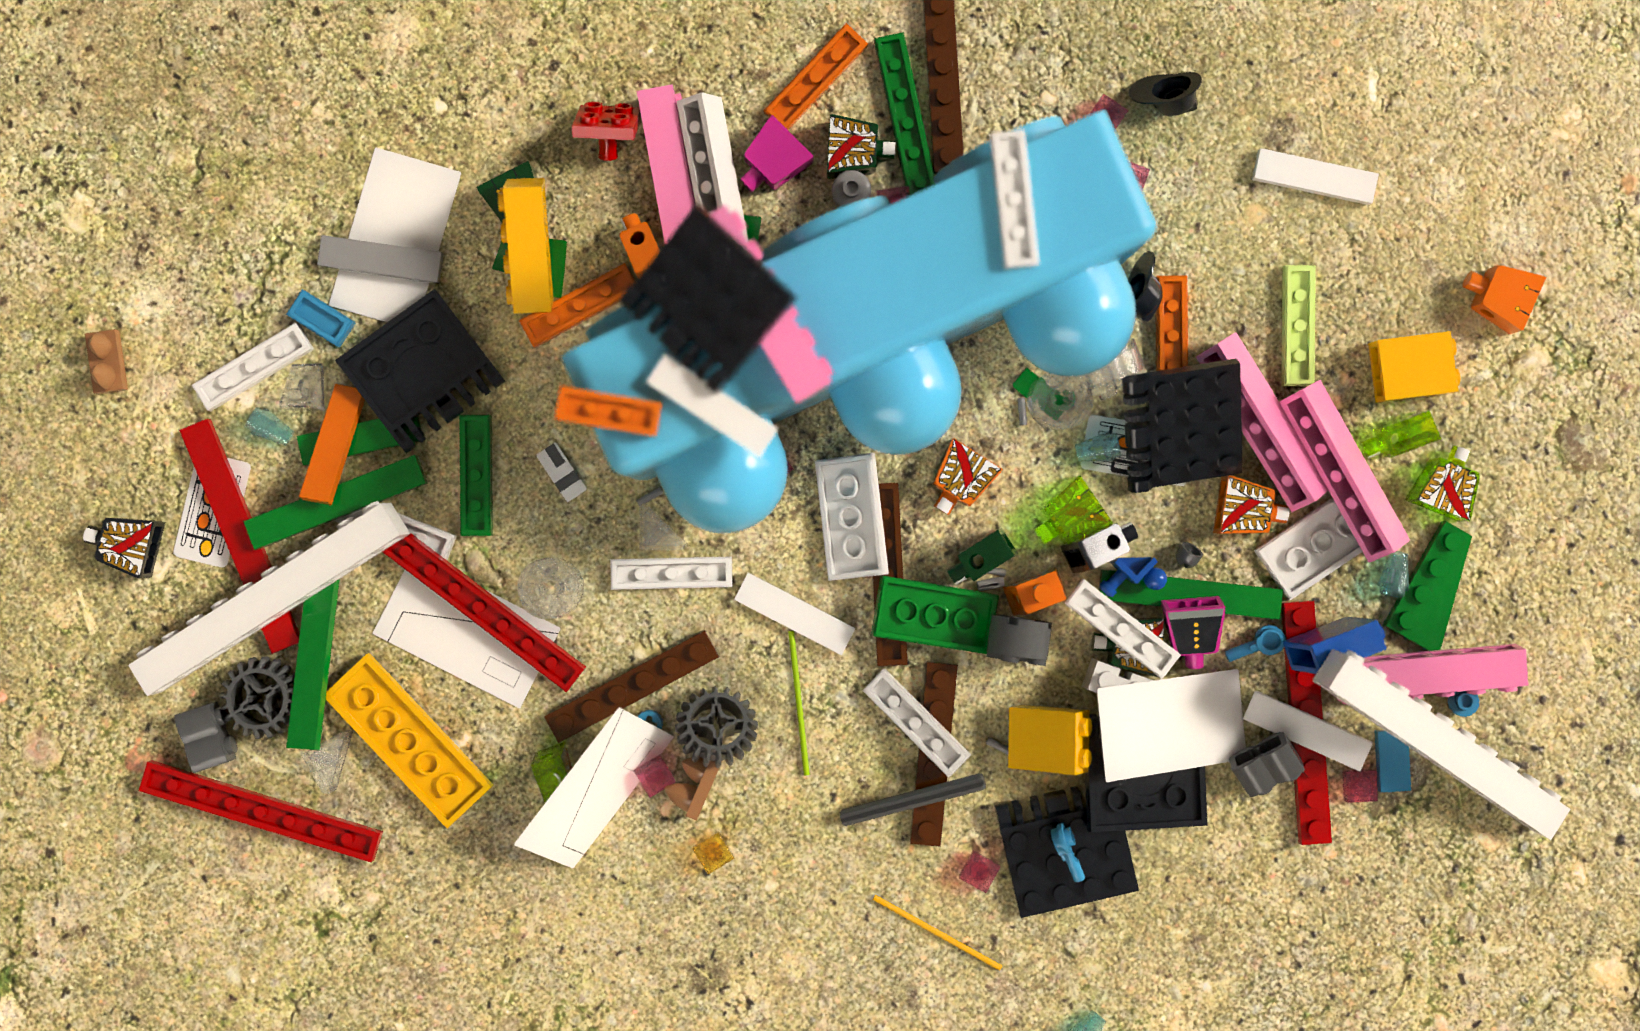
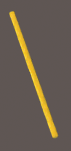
(937, 932)

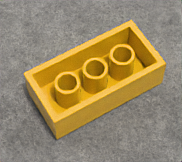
(528, 245)

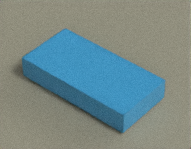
(321, 318)
(1391, 763)

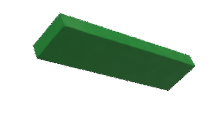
(368, 438)
(476, 475)

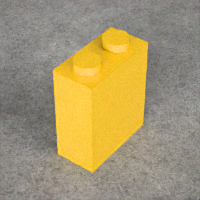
(1414, 366)
(1049, 739)

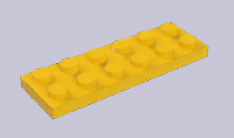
(408, 740)

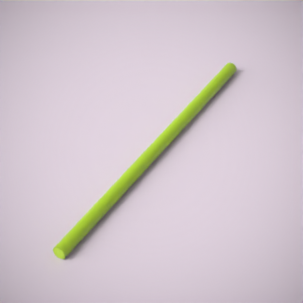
(798, 703)

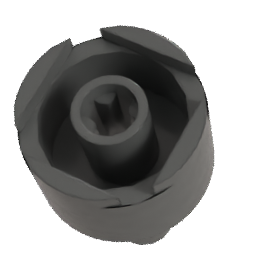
(1019, 639)

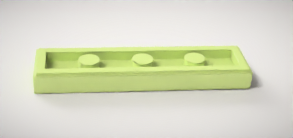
(1298, 325)

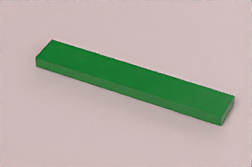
(904, 112)
(349, 498)
(1236, 598)
(312, 669)

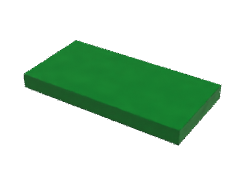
(933, 614)

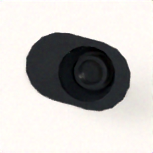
(1168, 92)
(1145, 287)

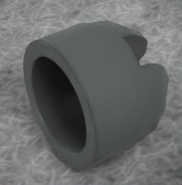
(1188, 555)

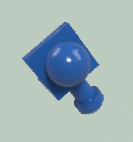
(1134, 570)

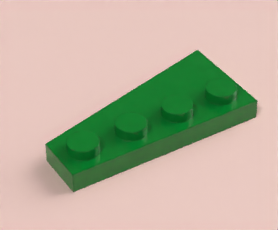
(1433, 585)

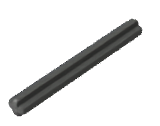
(913, 799)

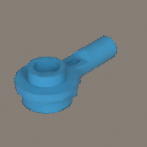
(1267, 640)
(1463, 703)
(1063, 840)

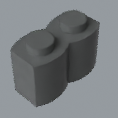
(206, 737)
(1267, 764)

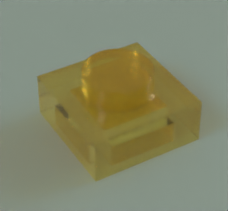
(713, 852)

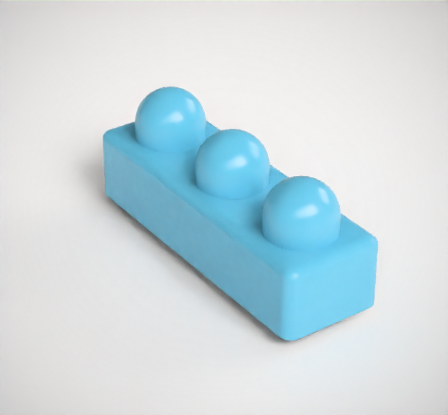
(883, 303)

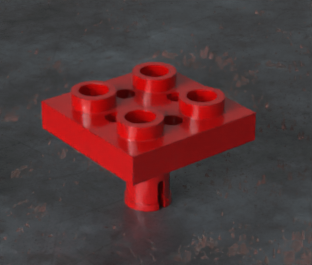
(607, 125)

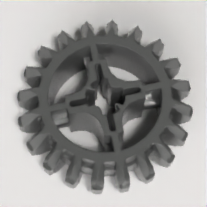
(253, 687)
(727, 726)

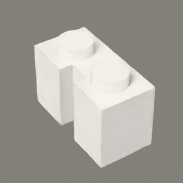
(1106, 675)

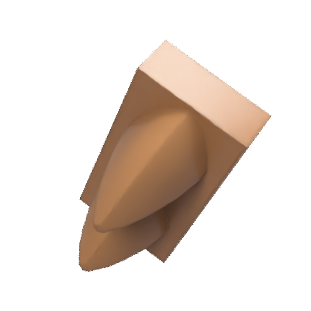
(106, 361)
(688, 796)

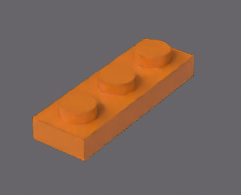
(608, 411)

